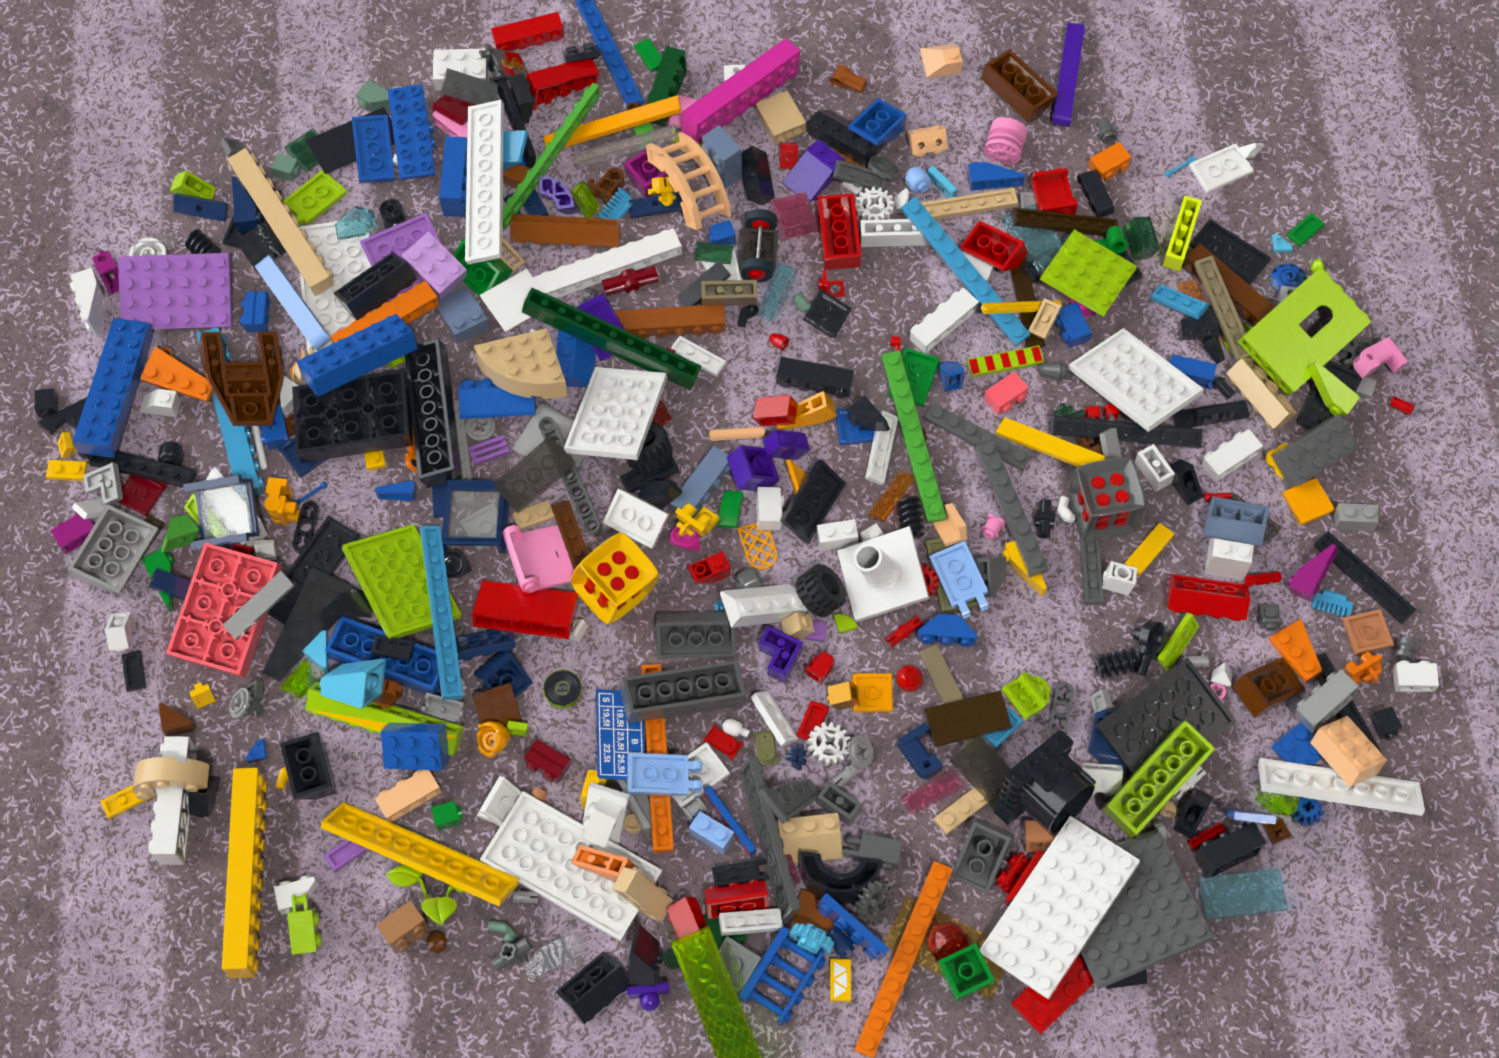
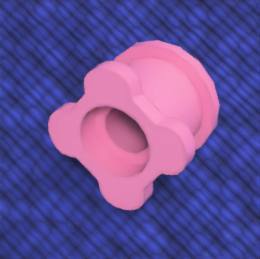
(992, 527)

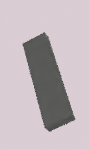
(1091, 571)

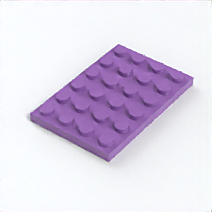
(176, 290)

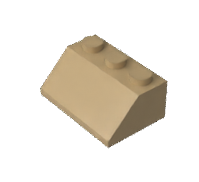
(812, 835)

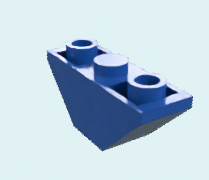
(947, 630)

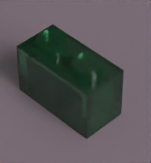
(1142, 238)

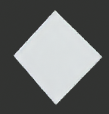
(508, 297)

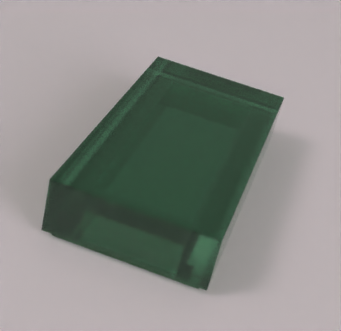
(714, 252)

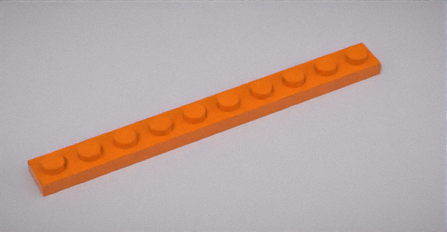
(659, 804)
(903, 960)

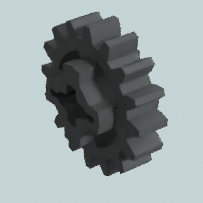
(875, 903)

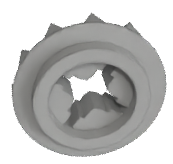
(471, 427)
(240, 703)
(866, 754)

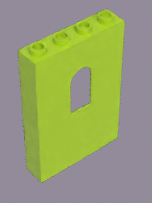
(1286, 349)

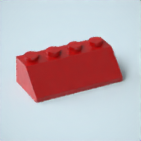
(1208, 597)

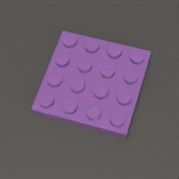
(397, 240)

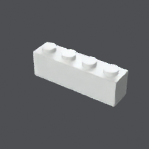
(890, 233)
(943, 320)

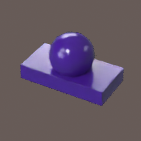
(648, 995)

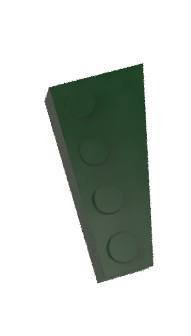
(668, 78)

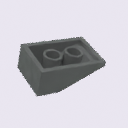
(982, 855)

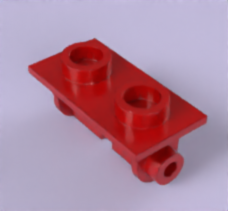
(1016, 864)

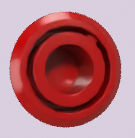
(909, 678)

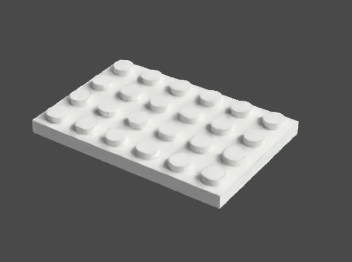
(1136, 379)
(616, 413)

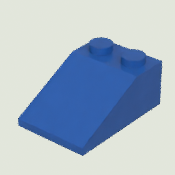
(879, 122)

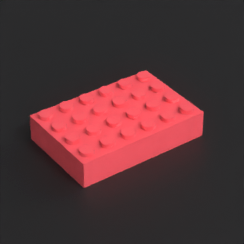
(217, 590)

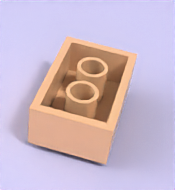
(1348, 751)

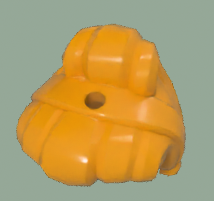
(492, 731)

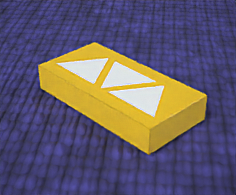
(840, 980)

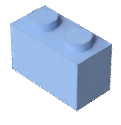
(711, 833)

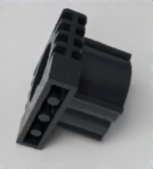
(1046, 786)

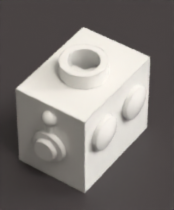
(1119, 578)

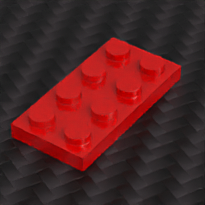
(1043, 1012)

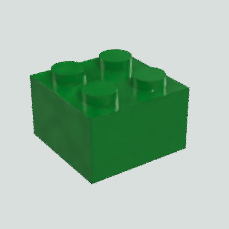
(966, 973)

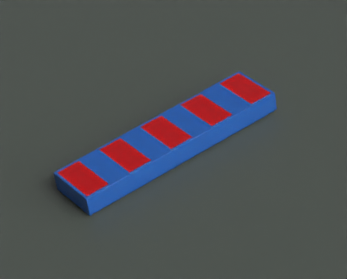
(729, 820)

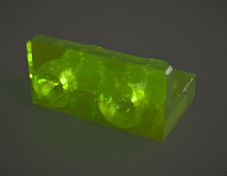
(1278, 804)

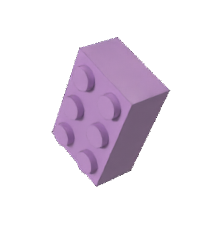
(435, 265)

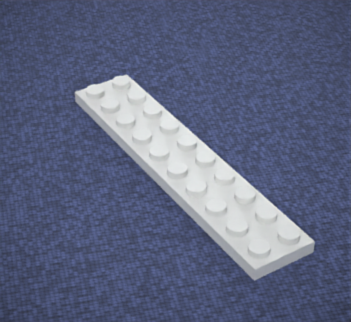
(484, 182)

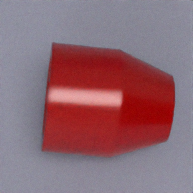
(778, 340)

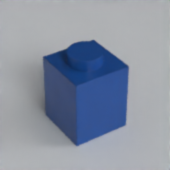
(722, 233)

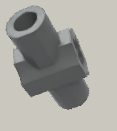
(512, 953)

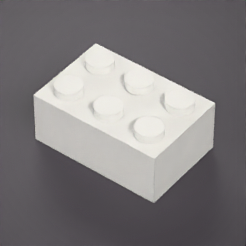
(460, 60)

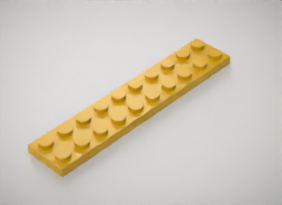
(420, 853)

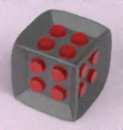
(1107, 499)

